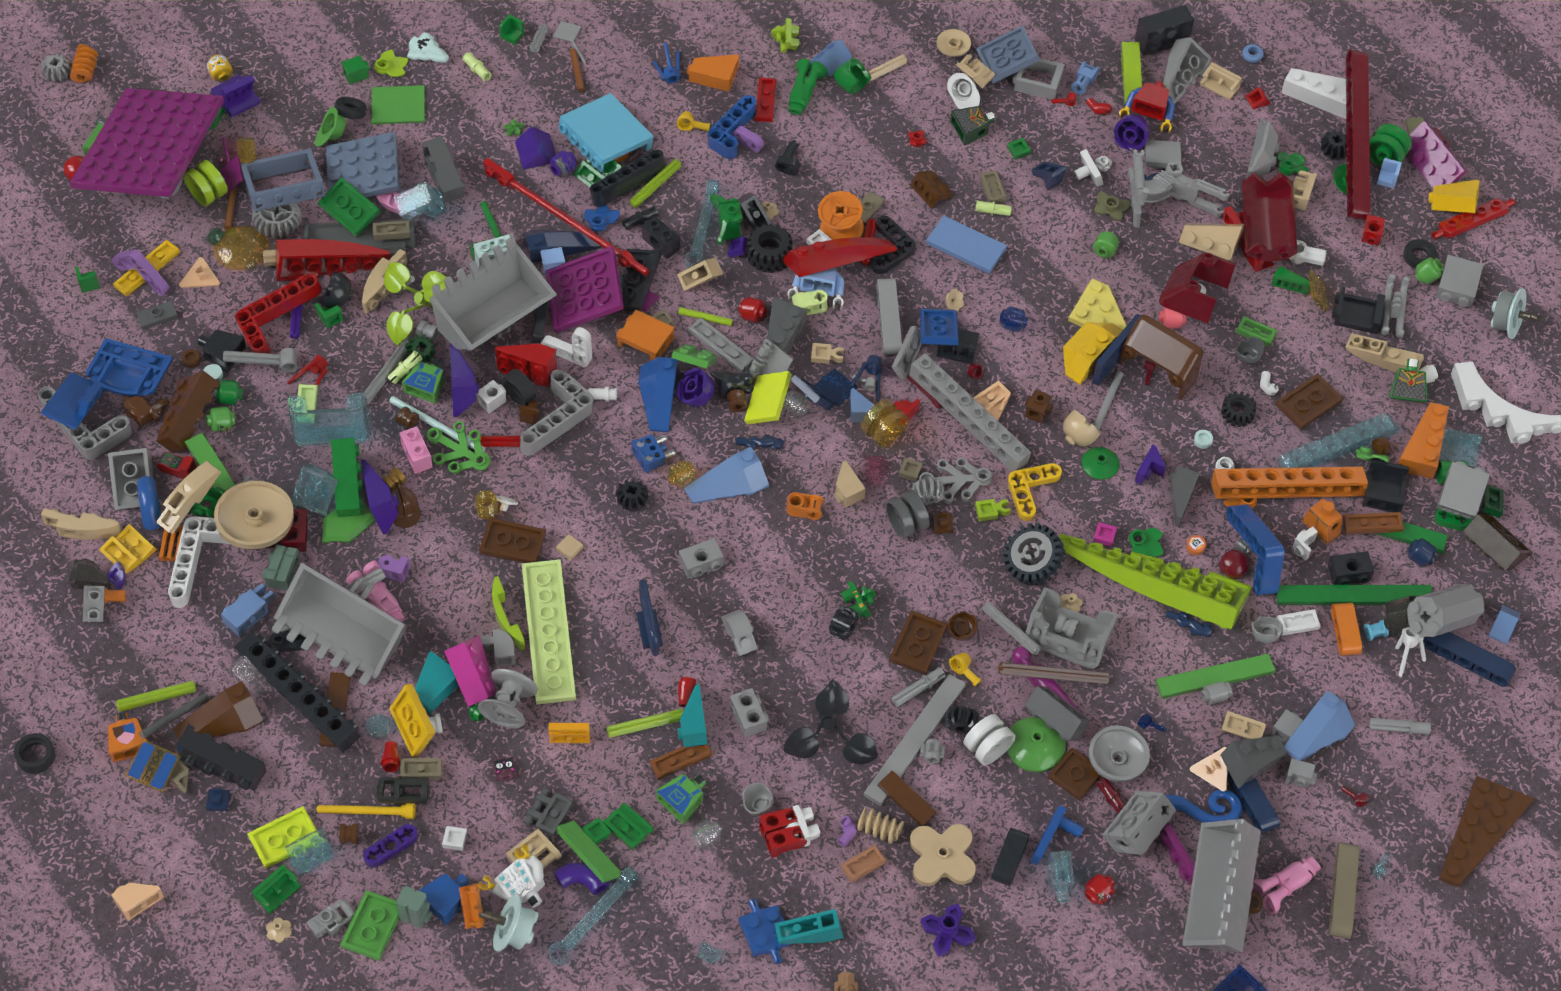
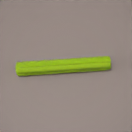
(655, 183)
(156, 695)
(644, 723)

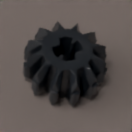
(1334, 144)
(632, 495)
(843, 623)
(961, 719)

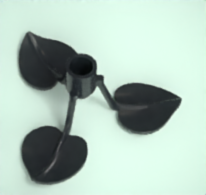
(831, 702)

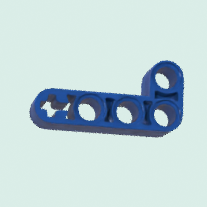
(721, 134)

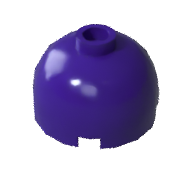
(1131, 129)
(695, 388)

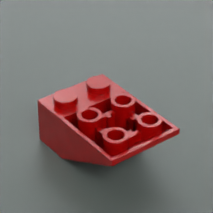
(532, 359)

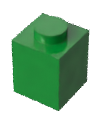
(355, 69)

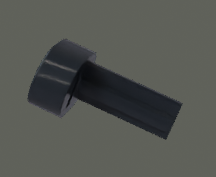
(786, 163)

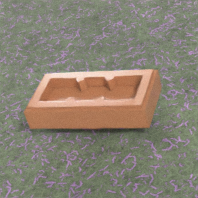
(863, 864)

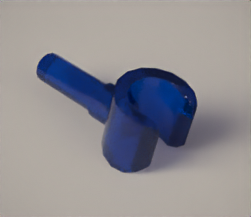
(1146, 720)

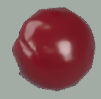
(1234, 564)

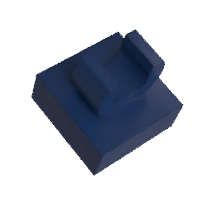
(218, 799)

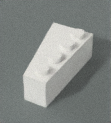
(1317, 90)

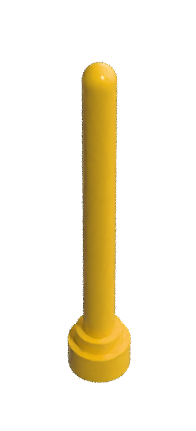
(407, 810)

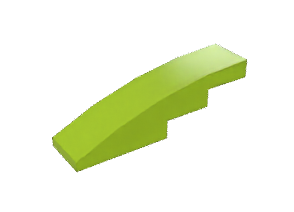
(1130, 67)

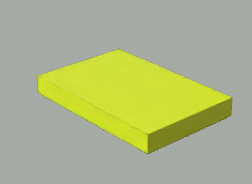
(768, 397)
(273, 837)

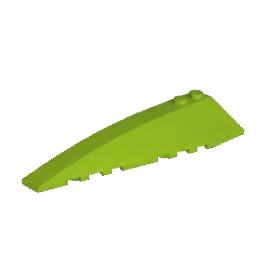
(1207, 597)

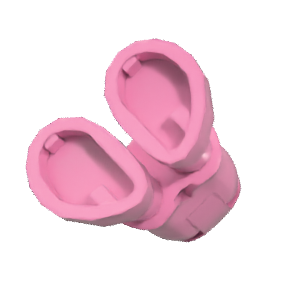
(380, 594)
(1286, 881)

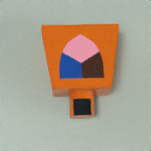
(124, 737)

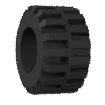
(768, 236)

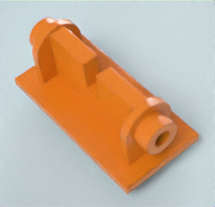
(471, 906)

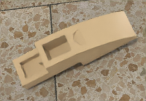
(375, 287)
(1379, 354)
(188, 492)
(84, 528)

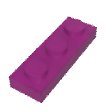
(1177, 853)

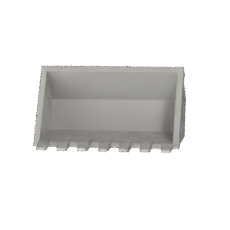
(489, 297)
(339, 623)
(1222, 886)

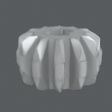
(56, 67)
(929, 490)

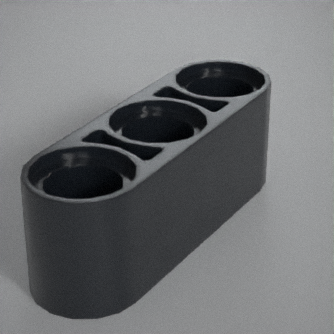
(1010, 856)

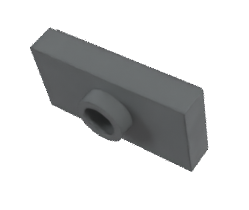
(157, 315)

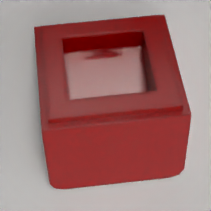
(1257, 98)

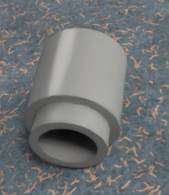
(1216, 692)

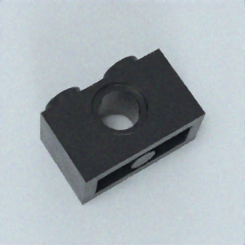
(661, 237)
(1358, 562)

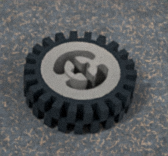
(1019, 554)

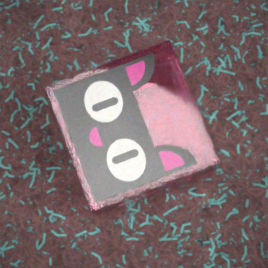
(504, 769)

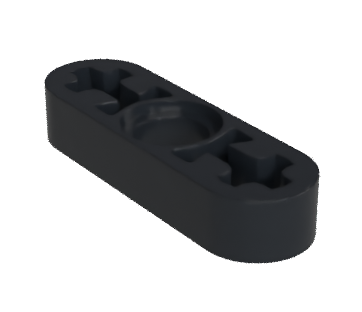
(539, 323)

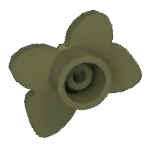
(1111, 206)

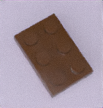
(1309, 401)
(512, 541)
(918, 642)

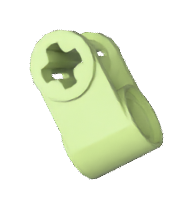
(811, 302)

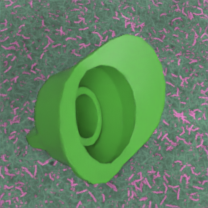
(331, 128)

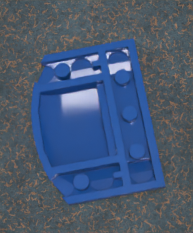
(128, 368)

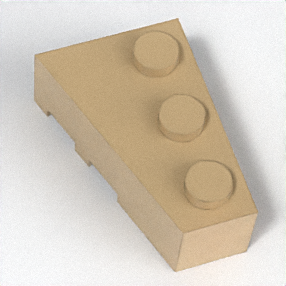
(1212, 238)

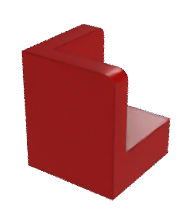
(907, 407)

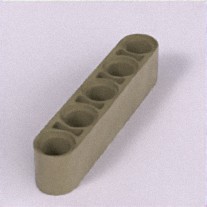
(1344, 890)

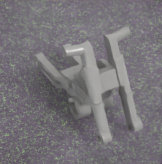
(1168, 184)

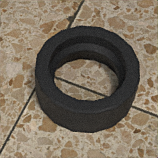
(519, 387)
(41, 765)

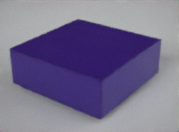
(737, 247)

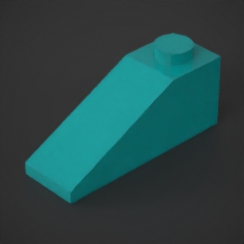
(693, 722)
(810, 929)

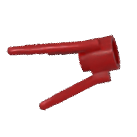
(317, 365)

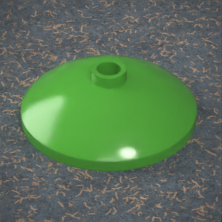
(1036, 754)

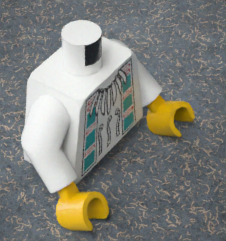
(520, 878)

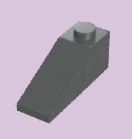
(1182, 487)

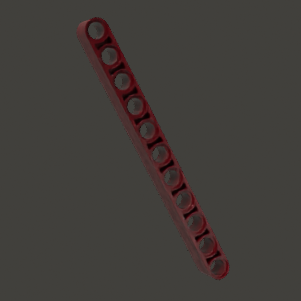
(1357, 135)

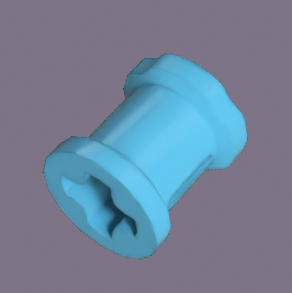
(1375, 630)

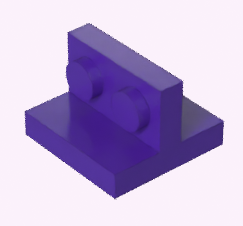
(237, 94)

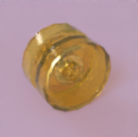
(884, 423)

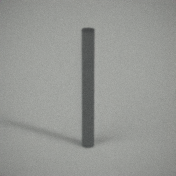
(174, 715)

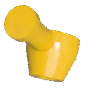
(687, 119)
(963, 661)

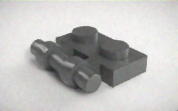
(552, 816)

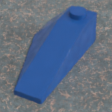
(657, 388)

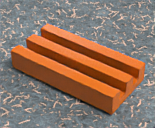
(162, 557)

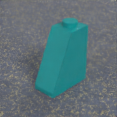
(435, 682)

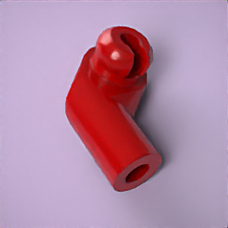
(1099, 108)

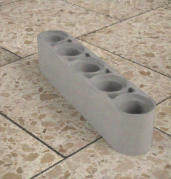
(889, 316)

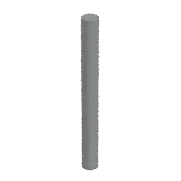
(1108, 399)

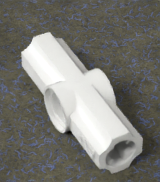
(1308, 254)

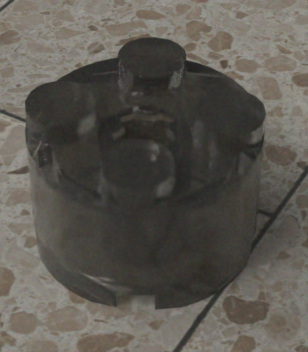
(1397, 615)

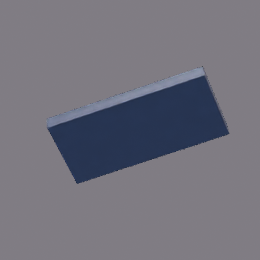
(1111, 355)

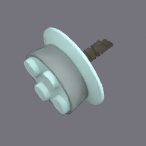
(1510, 311)

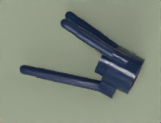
(872, 367)

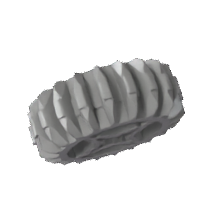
(277, 220)

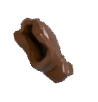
(142, 411)

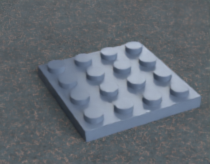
(365, 164)

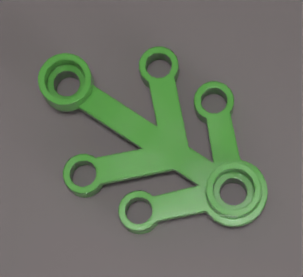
(460, 450)

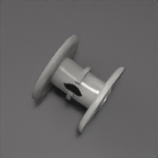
(512, 687)

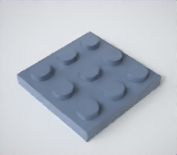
(1008, 53)

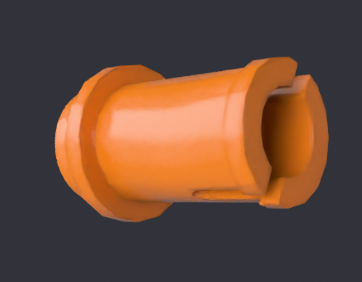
(114, 595)

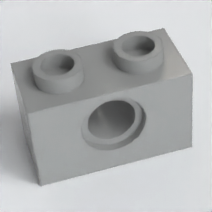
(706, 550)

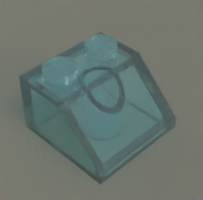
(314, 489)

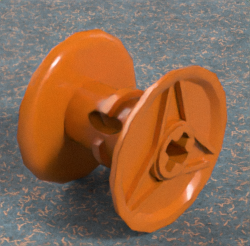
(841, 215)

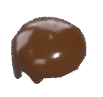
(962, 626)

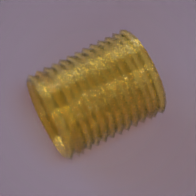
(486, 497)

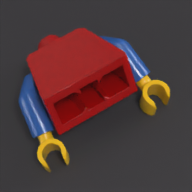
(1151, 101)

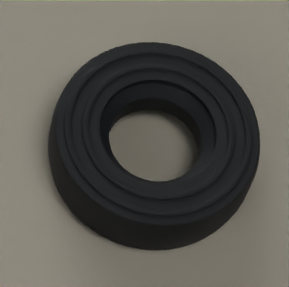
(350, 107)
(1418, 244)

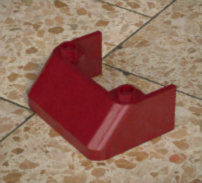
(1184, 294)

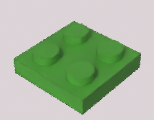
(693, 356)

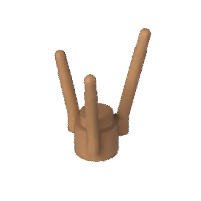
(846, 982)

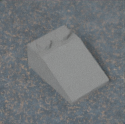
(125, 471)

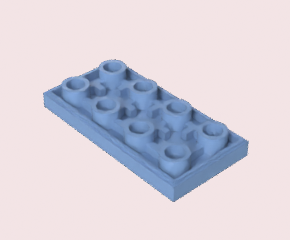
(966, 244)

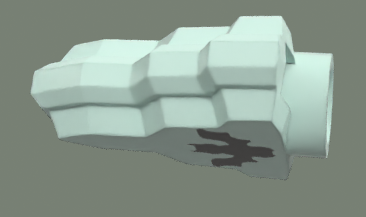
(426, 49)

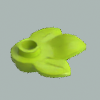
(390, 65)

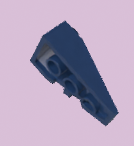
(570, 241)

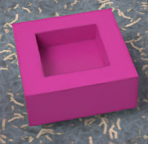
(1105, 534)

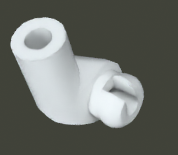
(1265, 384)

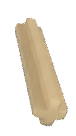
(887, 66)

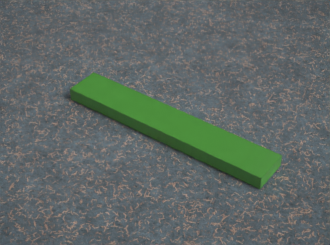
(1228, 672)

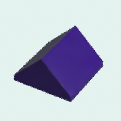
(535, 148)

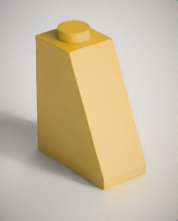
(1455, 196)

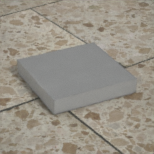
(1160, 153)

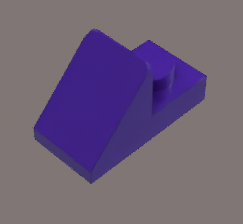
(1151, 463)

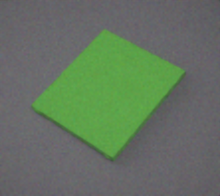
(398, 104)

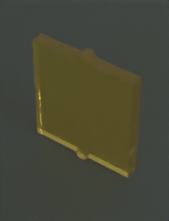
(1318, 290)

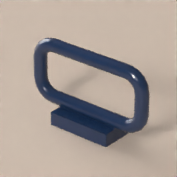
(648, 621)

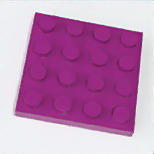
(585, 289)

